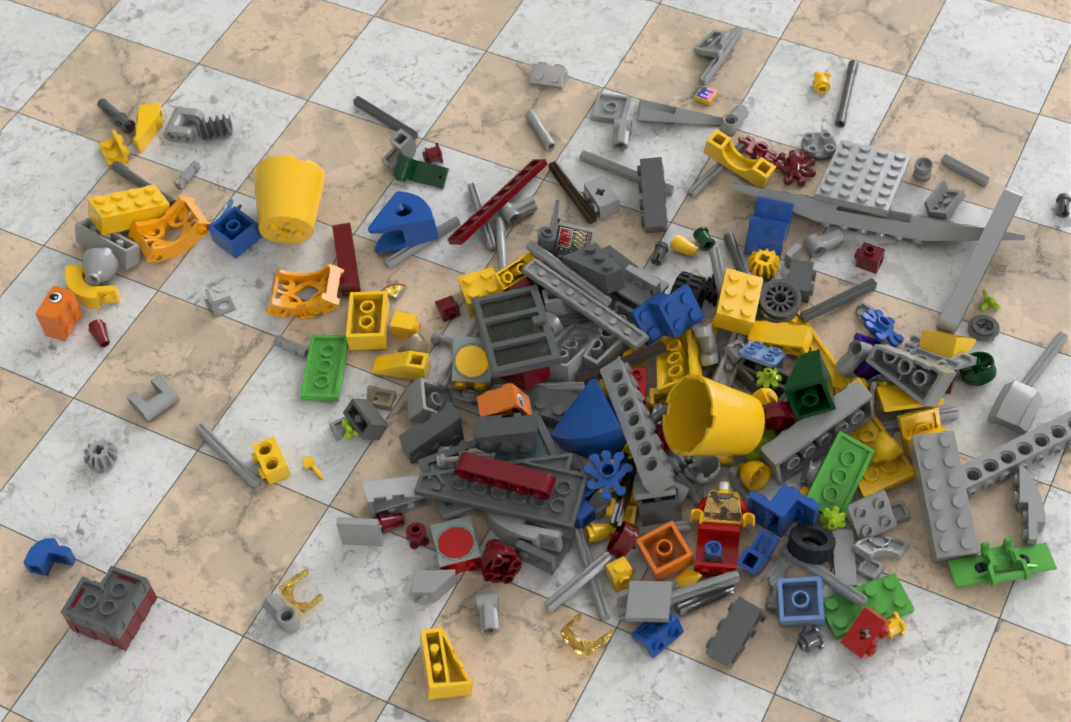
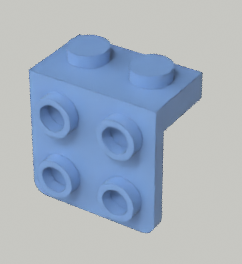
(763, 355)

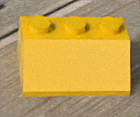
(893, 398)

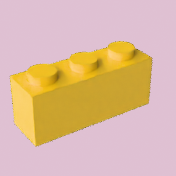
(788, 338)

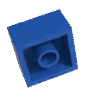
(235, 232)

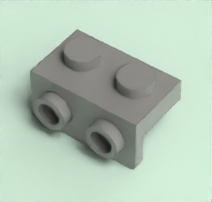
(547, 75)
(943, 201)

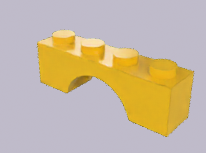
(722, 150)

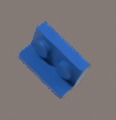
(658, 635)

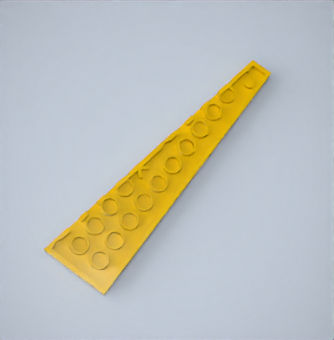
(878, 475)

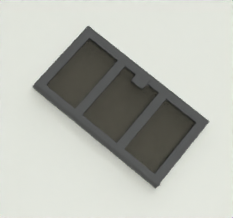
(515, 331)

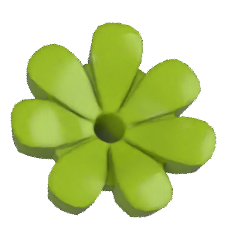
(988, 301)
(768, 378)
(350, 431)
(832, 519)

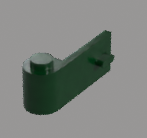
(421, 172)

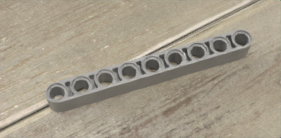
(979, 261)

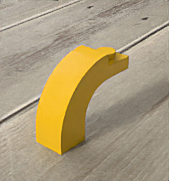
(86, 294)

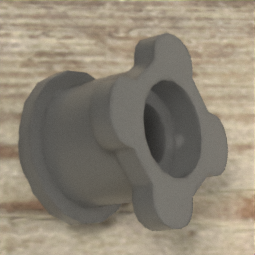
(811, 639)

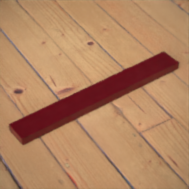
(494, 204)

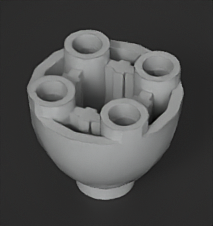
(99, 265)

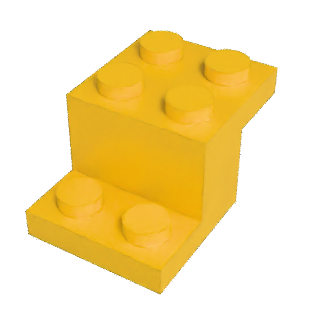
(918, 423)

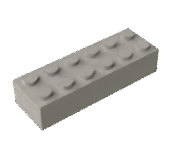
(814, 434)
(943, 496)

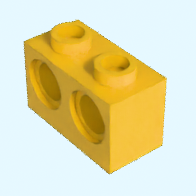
(273, 459)

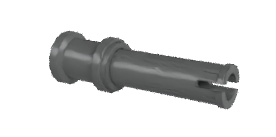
(119, 118)

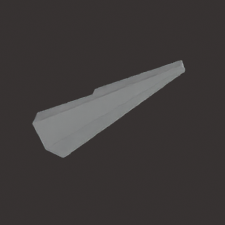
(664, 113)

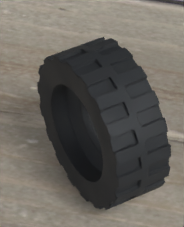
(809, 553)

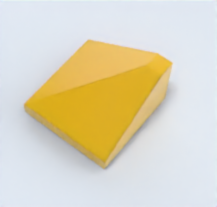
(688, 577)

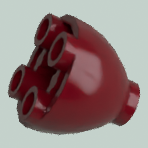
(499, 562)

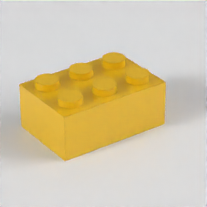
(737, 302)
(368, 320)

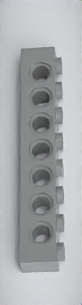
(637, 427)
(1010, 452)

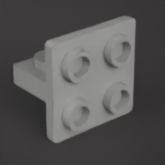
(641, 285)
(871, 515)

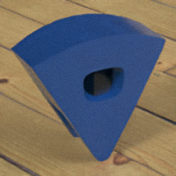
(404, 223)
(590, 424)

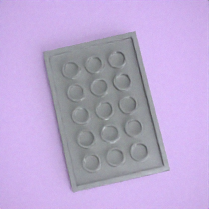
(863, 178)

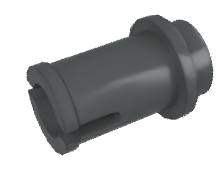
(1063, 201)
(661, 249)

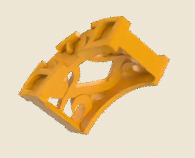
(176, 218)
(324, 280)

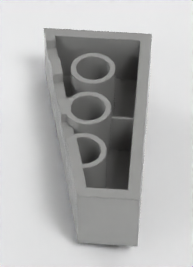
(605, 346)
(914, 375)

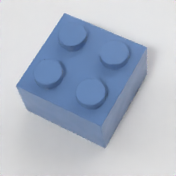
(801, 601)

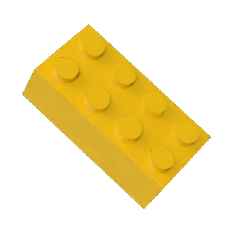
(120, 209)

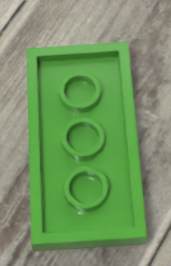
(324, 368)
(840, 472)
(882, 595)

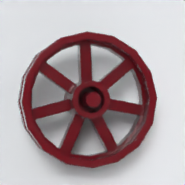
(778, 415)
(622, 540)

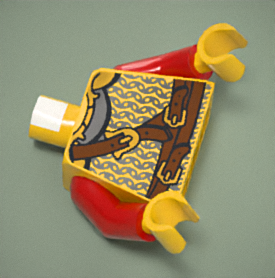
(723, 507)

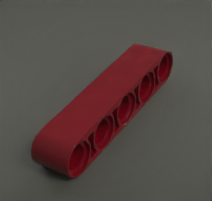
(346, 258)
(505, 475)

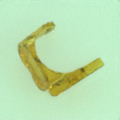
(287, 591)
(579, 644)

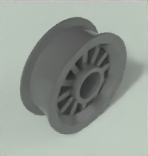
(791, 300)

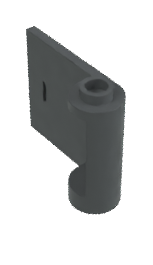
(547, 235)

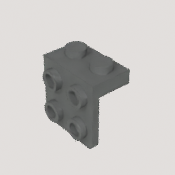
(542, 558)

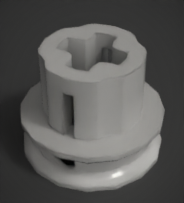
(809, 473)

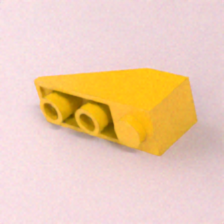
(149, 124)
(513, 271)
(403, 365)

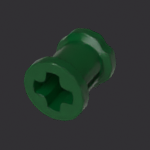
(705, 241)

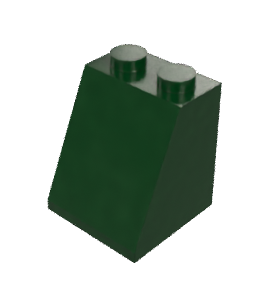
(810, 386)

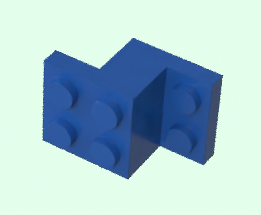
(768, 226)
(667, 314)
(782, 510)

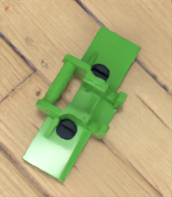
(983, 567)

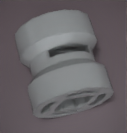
(923, 169)

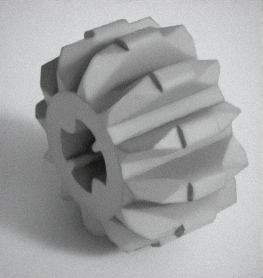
(100, 454)

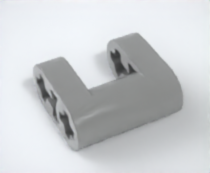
(175, 128)
(707, 342)
(158, 403)

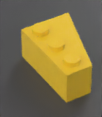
(442, 668)

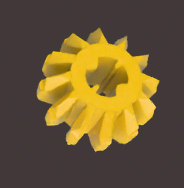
(763, 263)

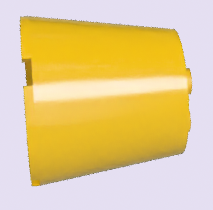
(287, 198)
(711, 419)

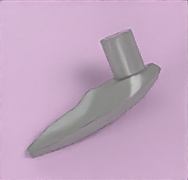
(737, 484)

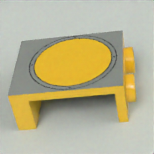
(469, 364)

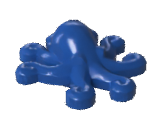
(881, 327)
(607, 473)

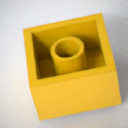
(477, 285)

